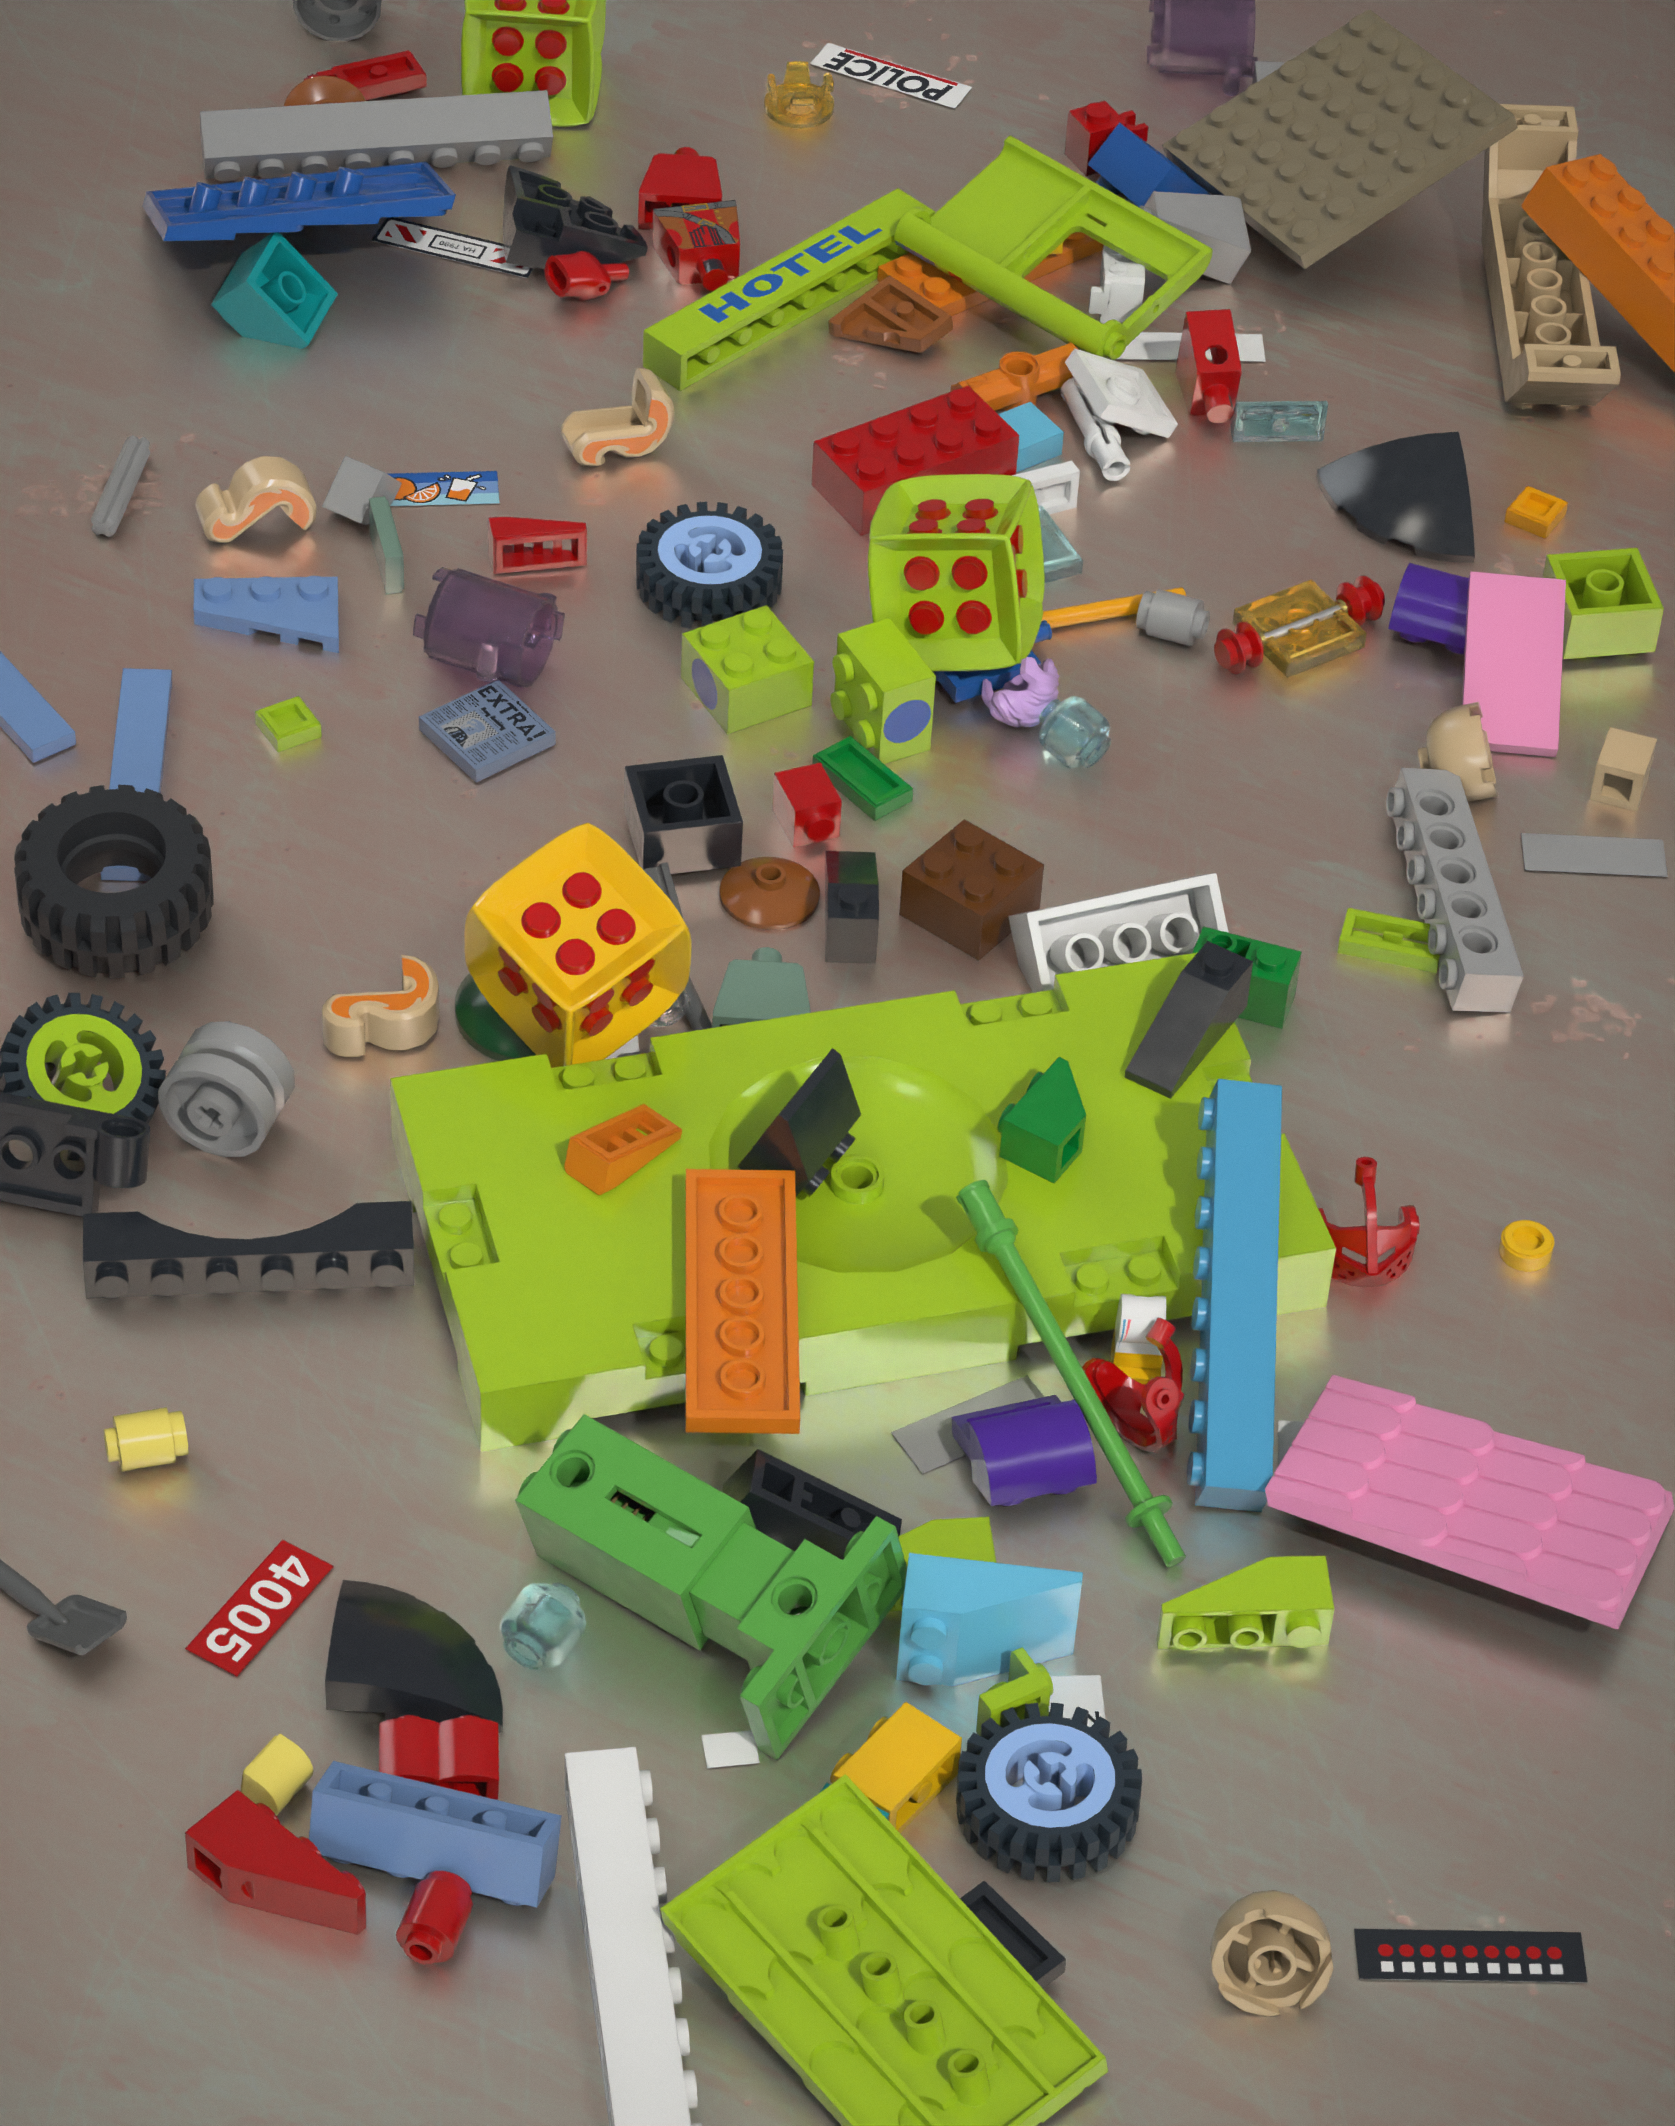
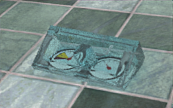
(1279, 421)

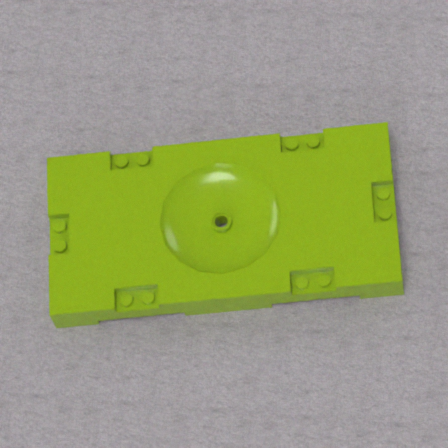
(581, 1295)

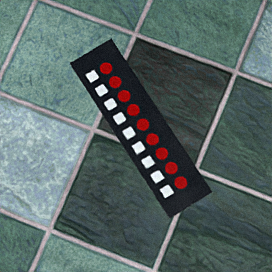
(1470, 1955)

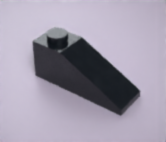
(851, 907)
(1192, 1019)
(799, 1506)

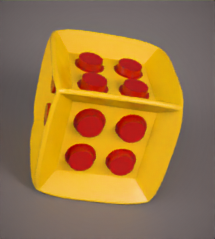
(577, 948)

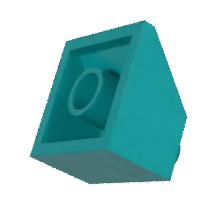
(274, 294)

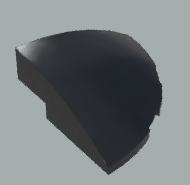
(547, 222)
(1407, 493)
(405, 1659)

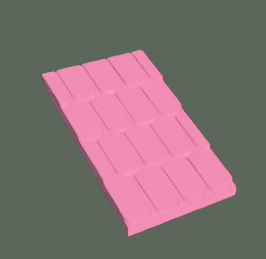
(1473, 1499)

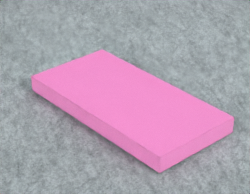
(1515, 660)

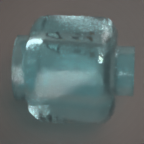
(1074, 732)
(543, 1625)

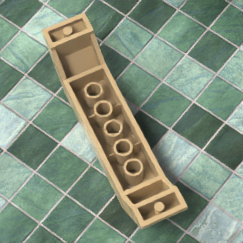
(1535, 291)

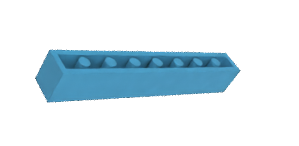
(1237, 1296)

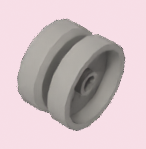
(226, 1089)

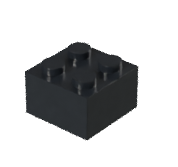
(683, 814)

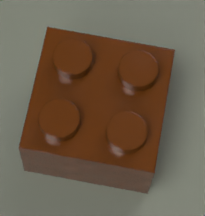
(969, 888)

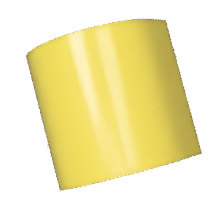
(276, 1774)

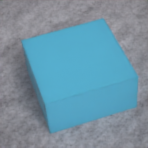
(1038, 436)

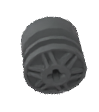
(338, 18)

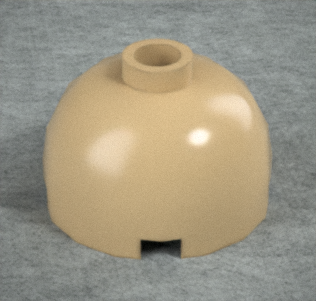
(1461, 747)
(1271, 1953)

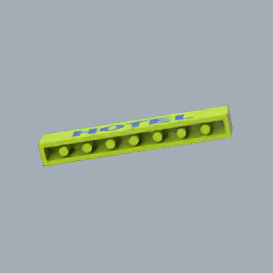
(776, 294)

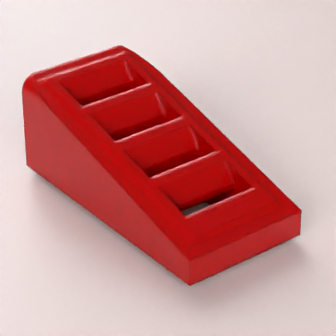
(510, 555)

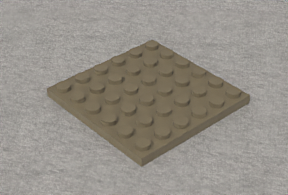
(1339, 137)

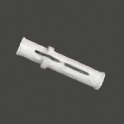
(1101, 439)

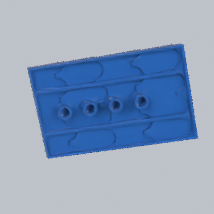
(297, 201)

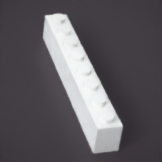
(628, 1940)

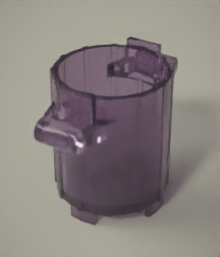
(1204, 39)
(489, 627)

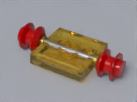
(1300, 627)

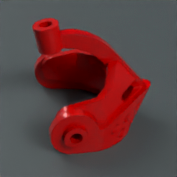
(1373, 1239)
(1158, 1398)

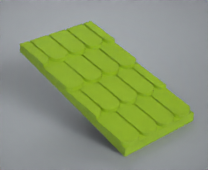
(879, 1977)

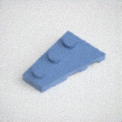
(276, 605)

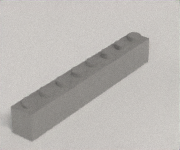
(375, 134)

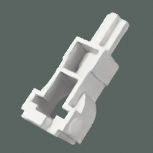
(1119, 288)

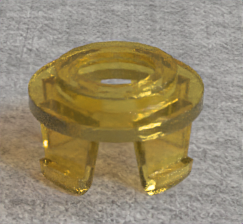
(807, 102)

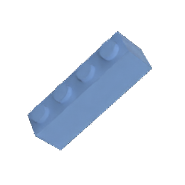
(430, 1828)

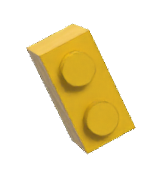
(903, 1764)

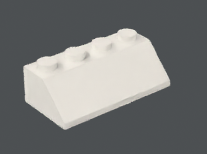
(1116, 928)

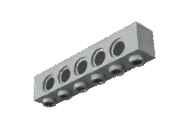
(1454, 890)

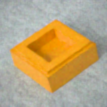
(1536, 512)

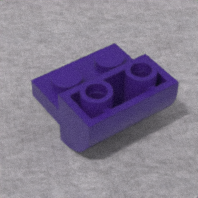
(1431, 607)
(1027, 1449)

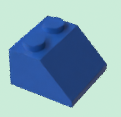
(1138, 169)

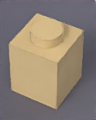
(1623, 769)

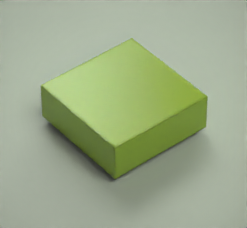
(288, 724)

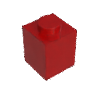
(806, 805)

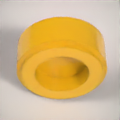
(1526, 1245)

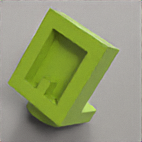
(1025, 1685)

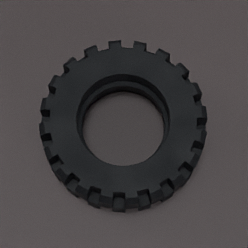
(123, 928)

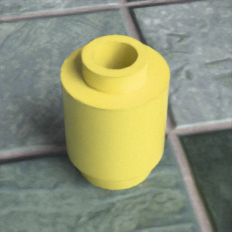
(146, 1439)

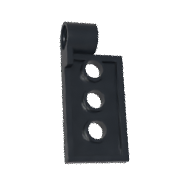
(110, 1145)

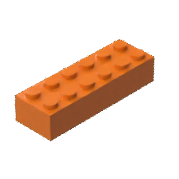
(1613, 242)

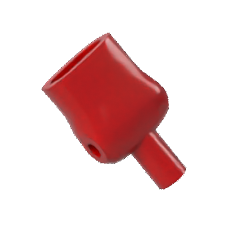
(582, 275)

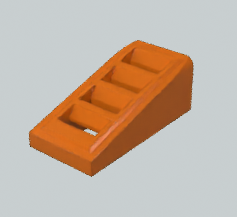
(616, 1150)

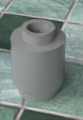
(1172, 617)

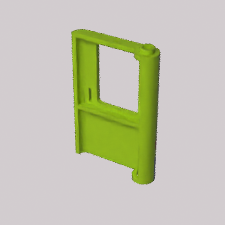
(1020, 215)

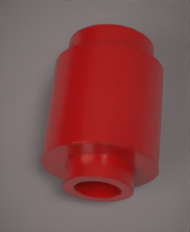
(435, 1918)

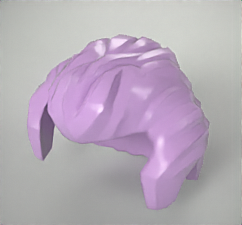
(1025, 695)

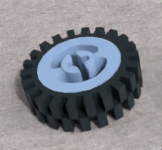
(708, 564)
(1039, 1819)

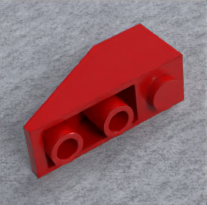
(265, 1867)

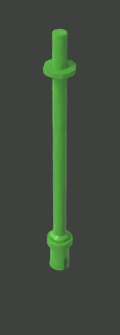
(998, 1237)

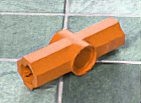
(1021, 378)

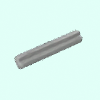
(120, 486)

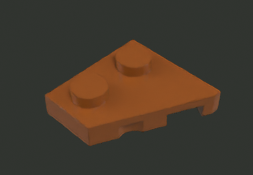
(892, 318)

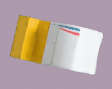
(1129, 1346)

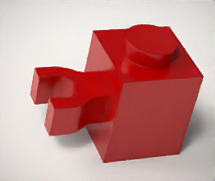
(1089, 129)

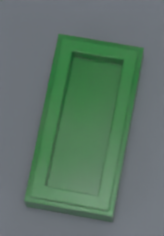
(864, 778)

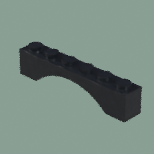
(141, 1257)

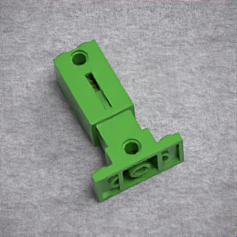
(705, 1571)

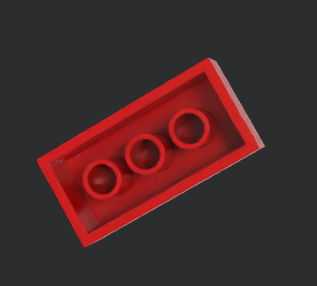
(932, 437)

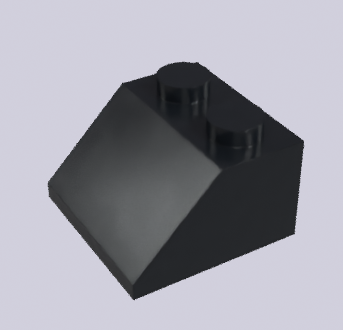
(810, 1127)

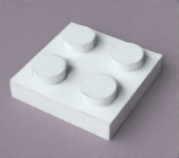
(1120, 394)

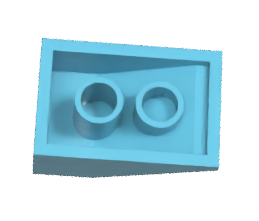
(972, 1613)

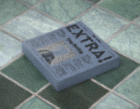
(487, 730)

